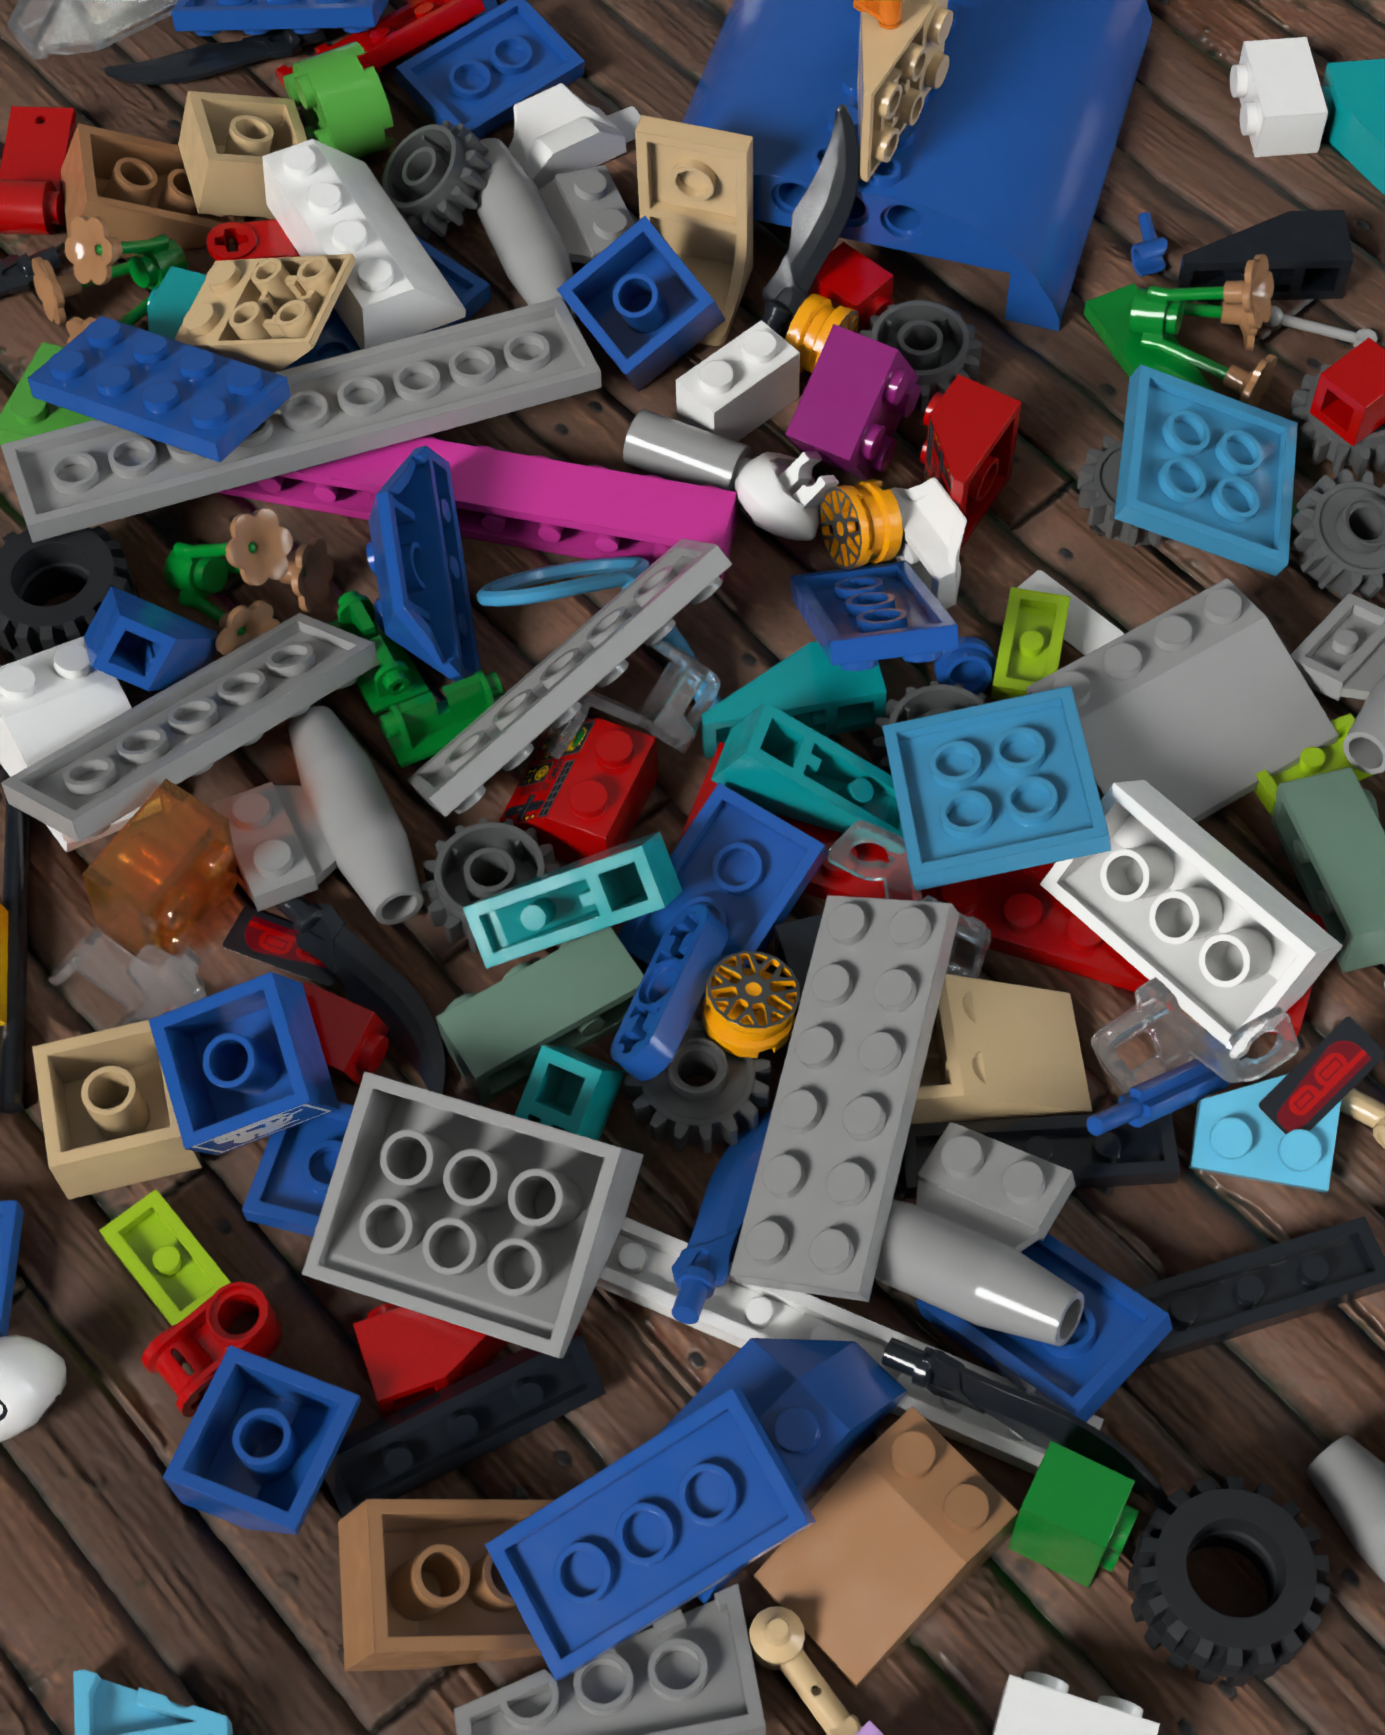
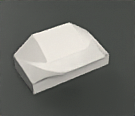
(562, 135)
(932, 537)

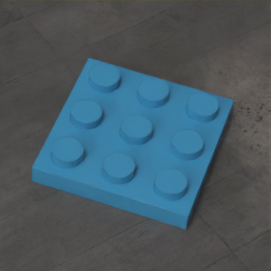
(1207, 470)
(995, 788)

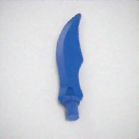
(717, 1229)

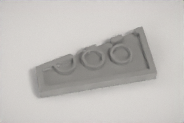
(674, 1679)

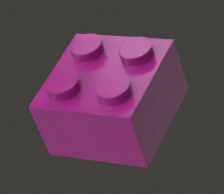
(854, 404)

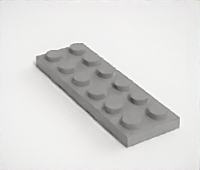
(552, 688)
(189, 726)
(846, 1097)

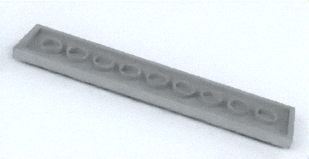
(334, 412)

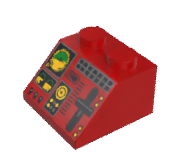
(970, 445)
(589, 793)

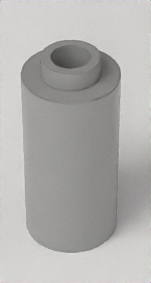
(683, 451)

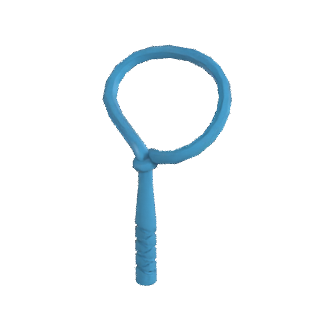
(618, 573)

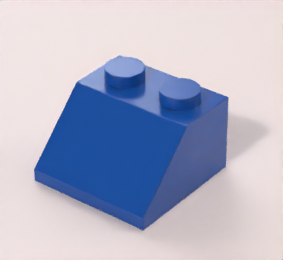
(260, 1443)

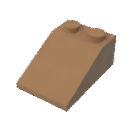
(134, 187)
(887, 1546)
(425, 1585)

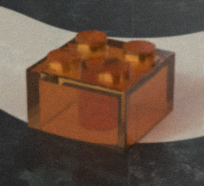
(162, 872)

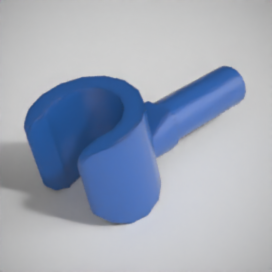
(1147, 255)

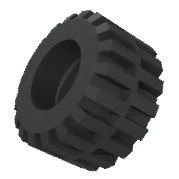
(41, 570)
(1262, 1534)

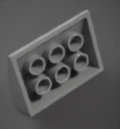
(1195, 703)
(470, 1214)

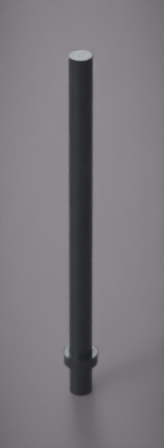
(17, 903)

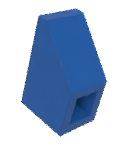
(146, 642)

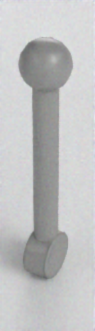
(1277, 317)

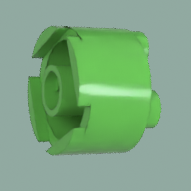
(341, 101)

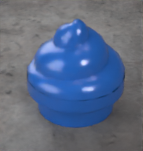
(969, 665)

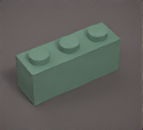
(1339, 859)
(556, 1001)

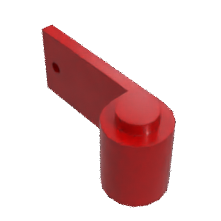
(32, 169)

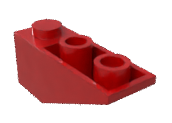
(418, 1354)

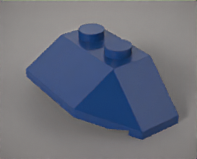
(422, 566)
(810, 1400)

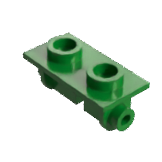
(396, 675)
(424, 727)

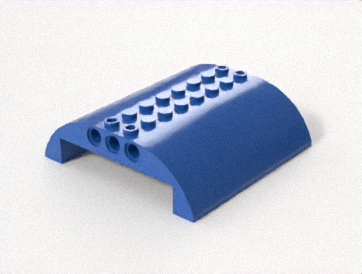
(992, 169)

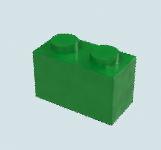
(1074, 1516)

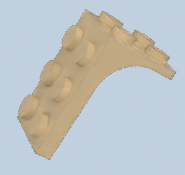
(700, 200)

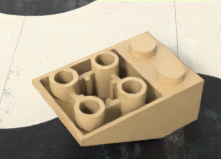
(897, 74)
(265, 307)
(1001, 1055)

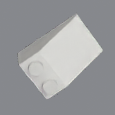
(49, 704)

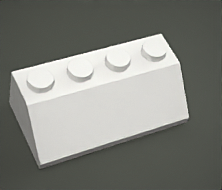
(338, 207)
(1191, 913)

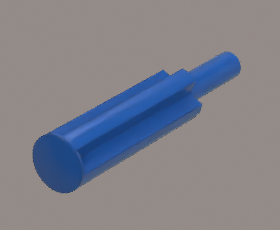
(1158, 1097)

